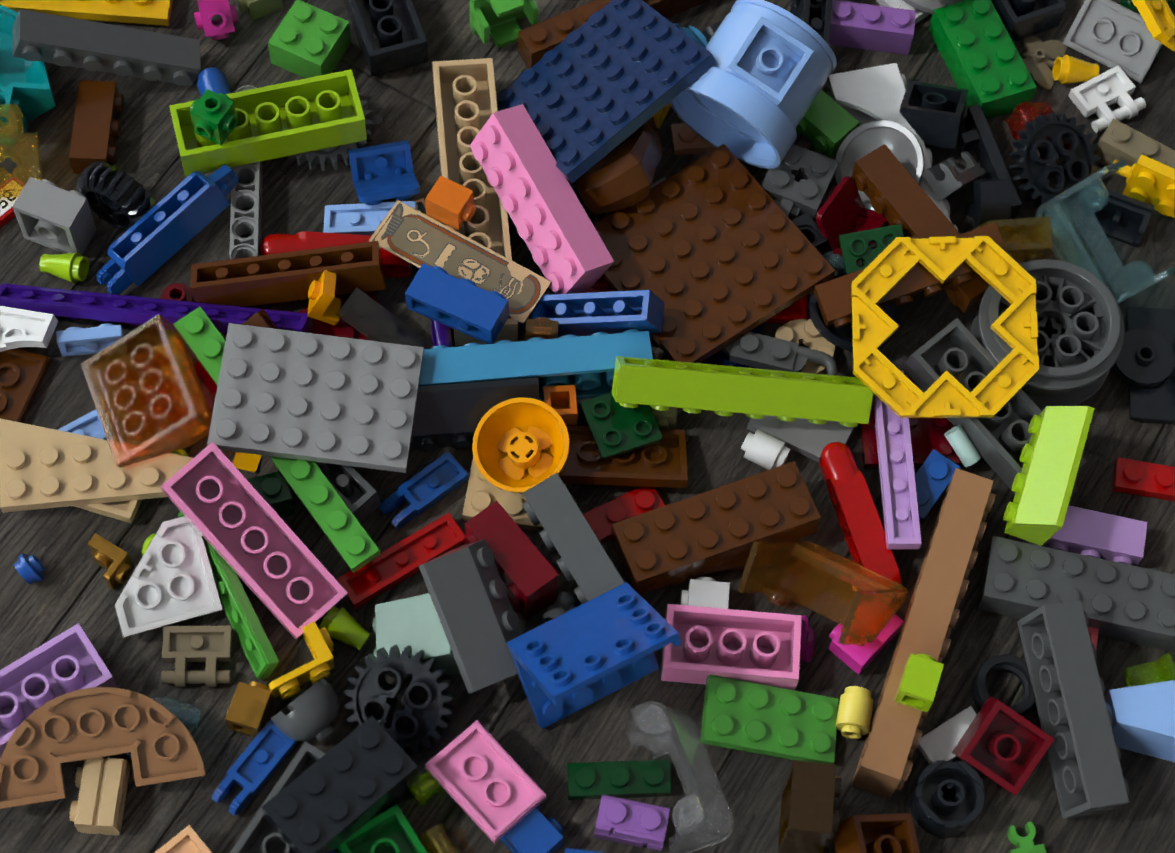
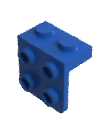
(383, 172)

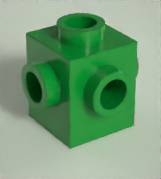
(213, 116)

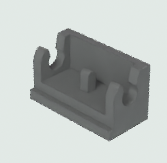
(949, 178)

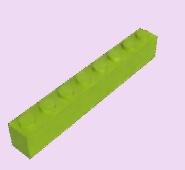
(741, 391)

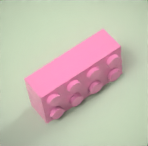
(733, 646)

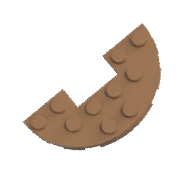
(90, 726)

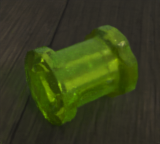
(425, 788)

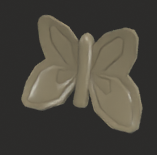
(1039, 57)

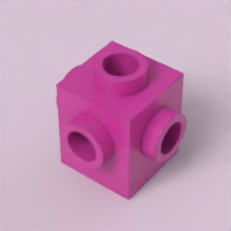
(218, 28)

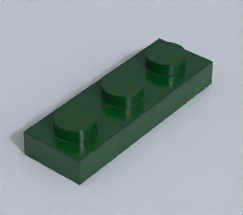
(619, 779)

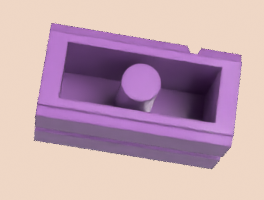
(631, 823)

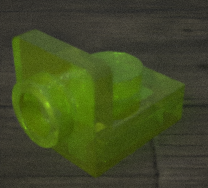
(1151, 672)

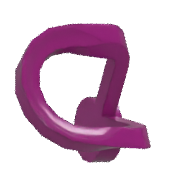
(806, 651)

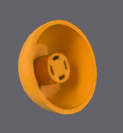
(519, 428)

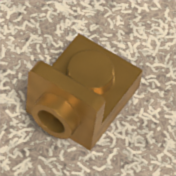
(111, 558)

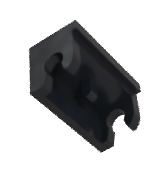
(1124, 218)

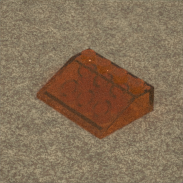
(147, 393)

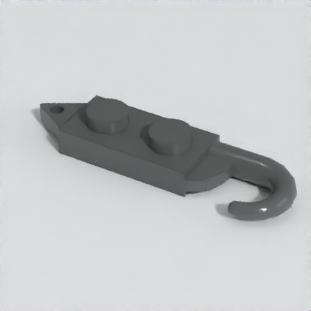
(775, 354)

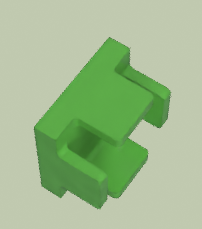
(499, 19)

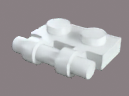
(1103, 91)

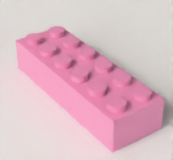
(540, 201)
(253, 540)

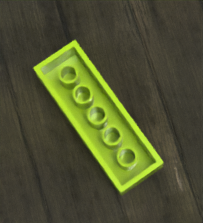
(277, 123)

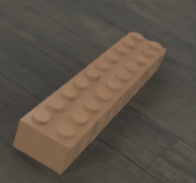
(925, 630)

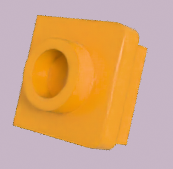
(322, 299)

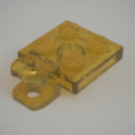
(21, 148)

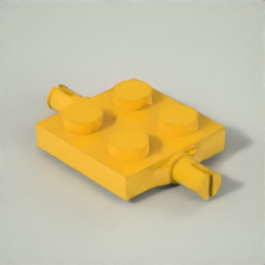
(1151, 183)

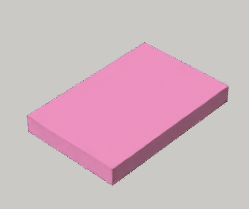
(485, 781)

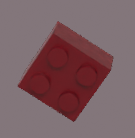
(1003, 745)

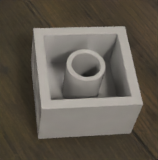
(54, 216)

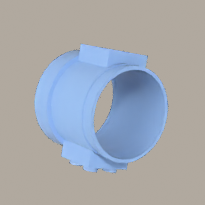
(761, 83)

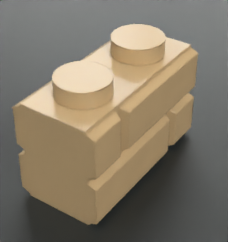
(101, 796)

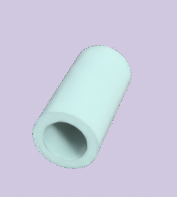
(962, 445)

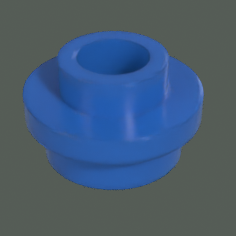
(29, 568)

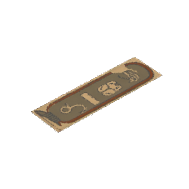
(427, 241)

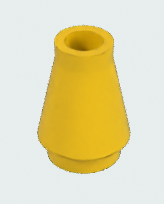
(1073, 70)

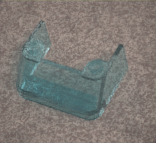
(1083, 242)

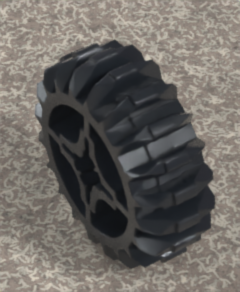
(114, 195)

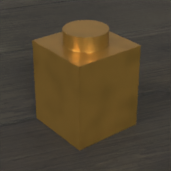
(249, 708)

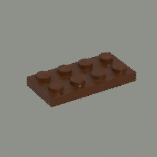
(651, 466)

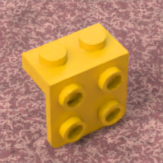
(320, 648)

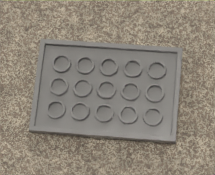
(316, 398)

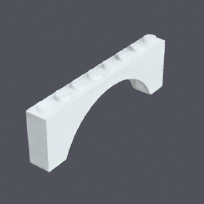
(875, 96)

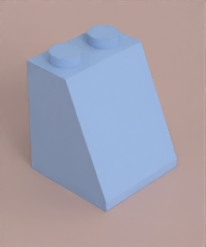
(1144, 718)

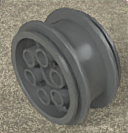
(1075, 300)

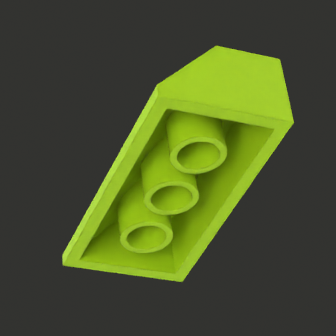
(1047, 472)

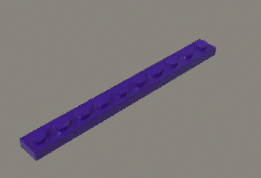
(134, 309)

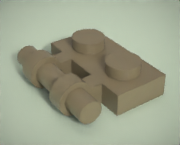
(196, 644)

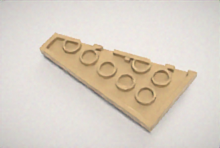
(69, 469)

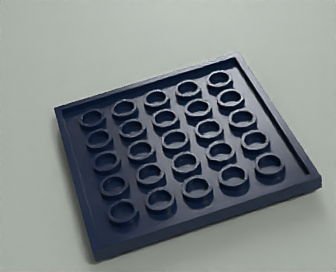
(606, 82)

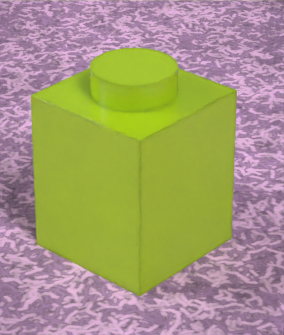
(919, 682)

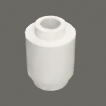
(765, 450)

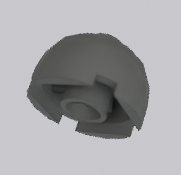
(309, 713)

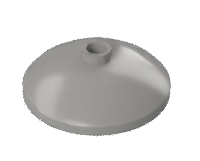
(872, 136)

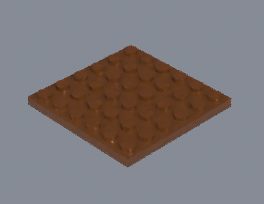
(712, 253)

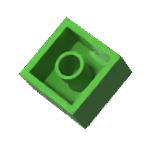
(309, 41)

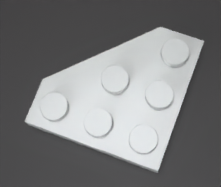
(169, 582)

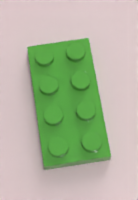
(769, 720)

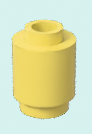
(854, 712)

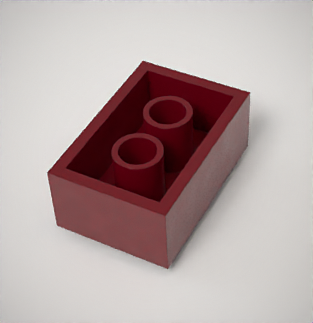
(522, 567)

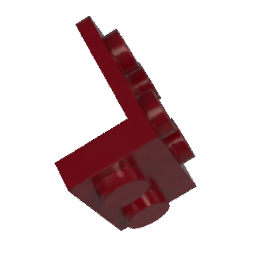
(846, 214)

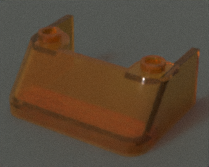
(824, 584)

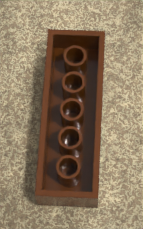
(713, 528)

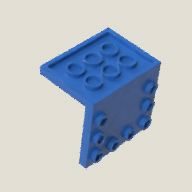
(589, 653)

